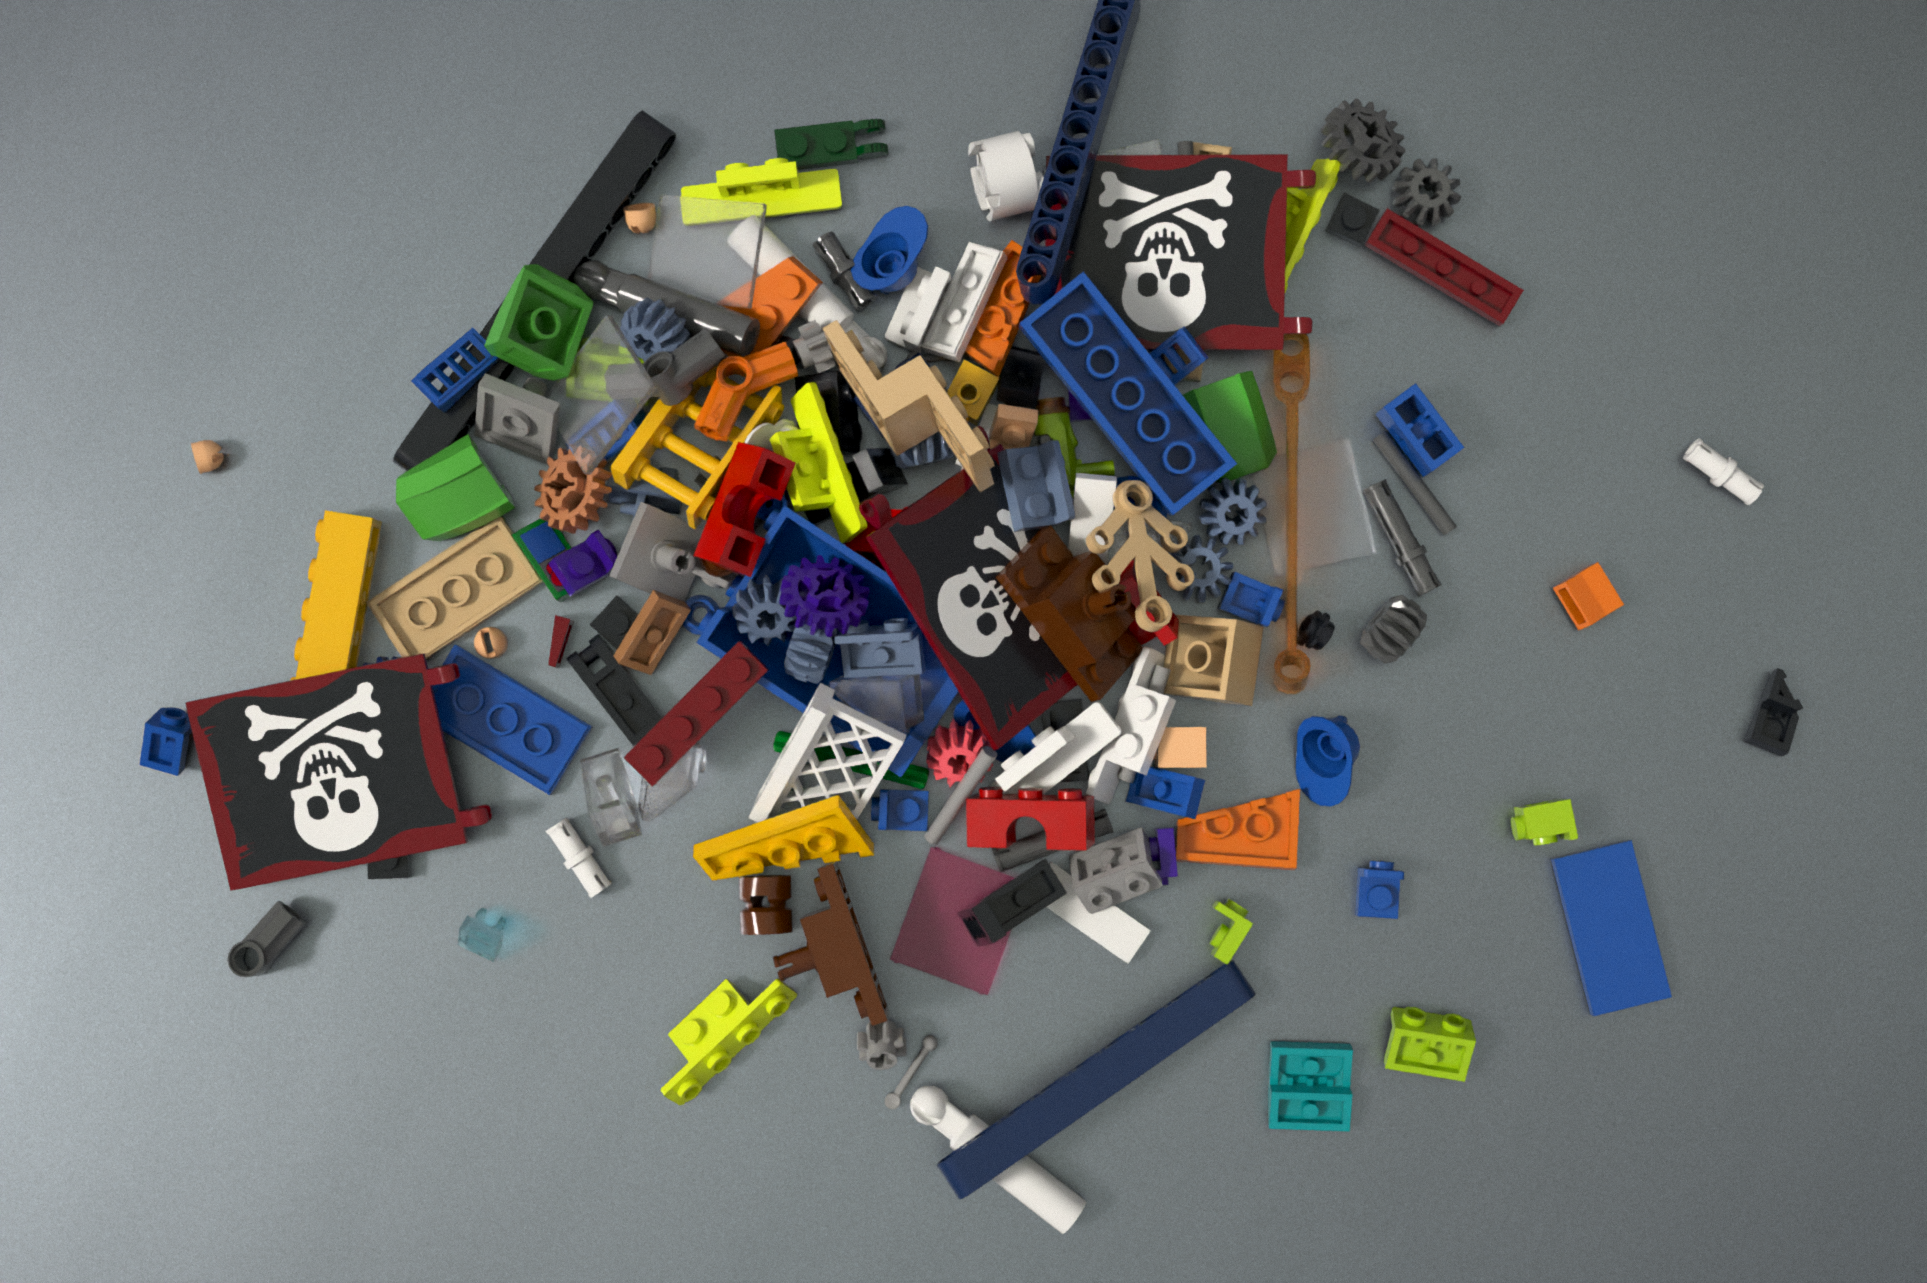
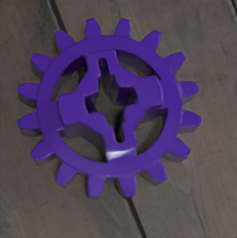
(827, 596)

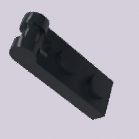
(616, 690)

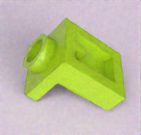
(1228, 938)

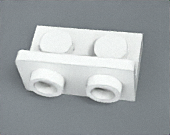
(918, 309)

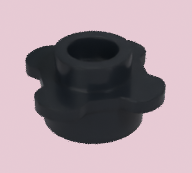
(1315, 630)

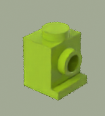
(1544, 821)

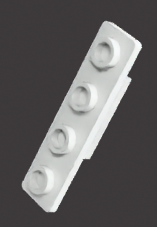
(1142, 719)
(1058, 751)

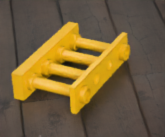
(657, 432)

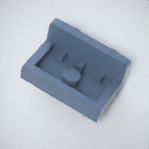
(882, 649)

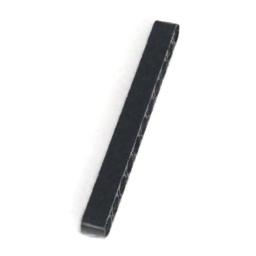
(569, 245)

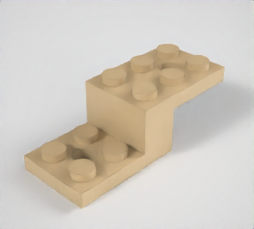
(911, 405)

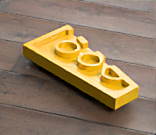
(807, 833)

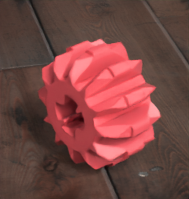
(954, 750)

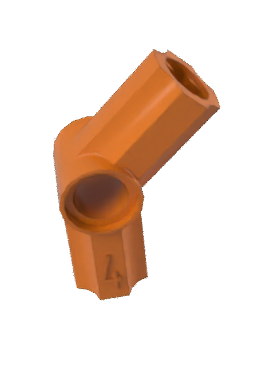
(726, 401)

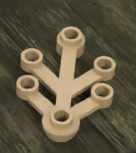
(1142, 550)

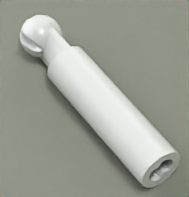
(824, 304)
(1023, 1180)

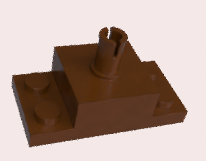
(1075, 620)
(837, 949)

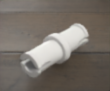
(1723, 471)
(578, 857)

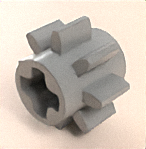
(813, 347)
(881, 1045)

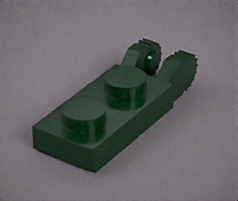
(829, 143)

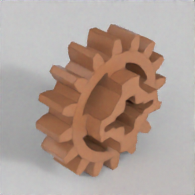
(570, 495)

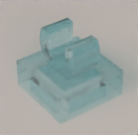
(481, 938)

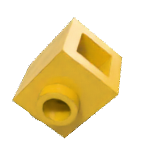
(974, 389)

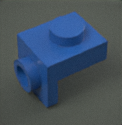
(1252, 600)

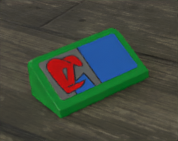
(540, 546)

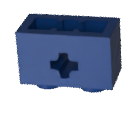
(1419, 430)

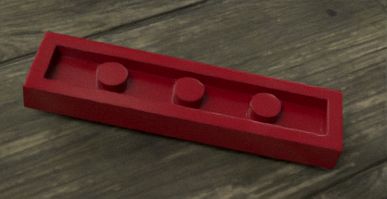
(1444, 267)
(696, 713)

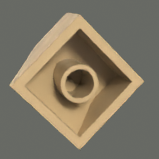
(1214, 660)

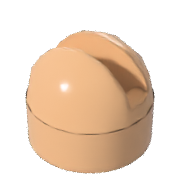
(640, 217)
(207, 455)
(498, 641)

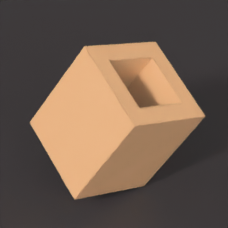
(1182, 748)

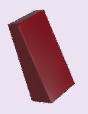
(560, 637)

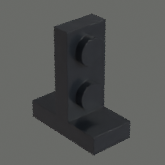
(871, 474)
(1011, 904)

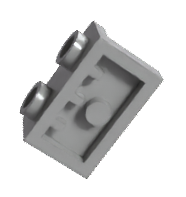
(1114, 871)

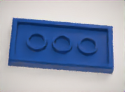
(508, 721)
(1611, 928)

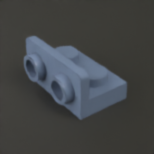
(1036, 486)

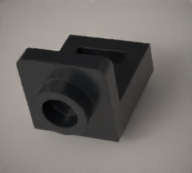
(1021, 378)

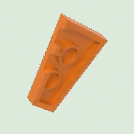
(778, 300)
(1000, 317)
(1243, 835)

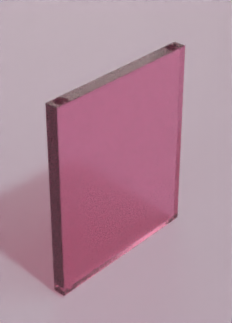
(934, 934)

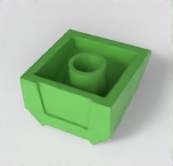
(540, 323)
(1238, 420)
(451, 493)

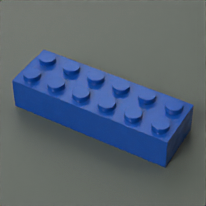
(1126, 394)

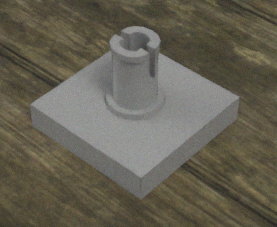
(517, 417)
(658, 553)

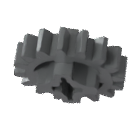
(1363, 140)

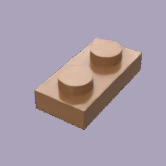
(652, 632)

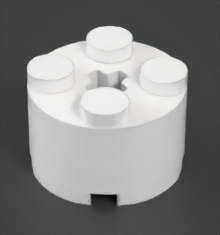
(1005, 174)

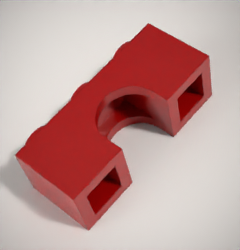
(749, 482)
(1065, 817)

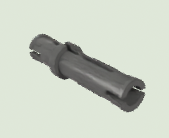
(1399, 533)
(1034, 846)

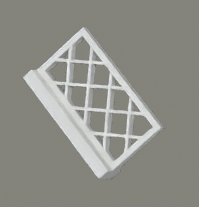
(801, 747)

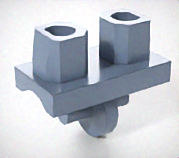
(644, 492)

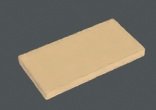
(455, 591)

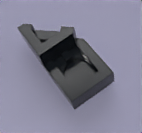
(1775, 717)

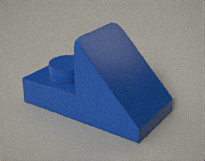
(1167, 792)

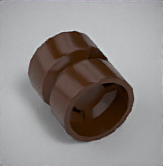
(769, 918)

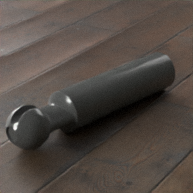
(728, 327)

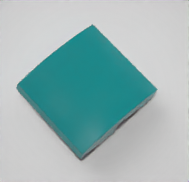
(1310, 1086)

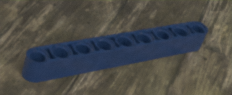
(1076, 153)
(1095, 1080)

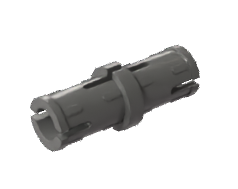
(840, 266)

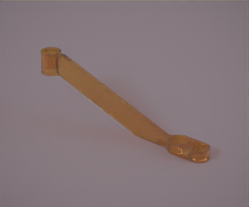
(1300, 367)

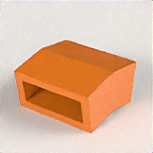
(1588, 596)

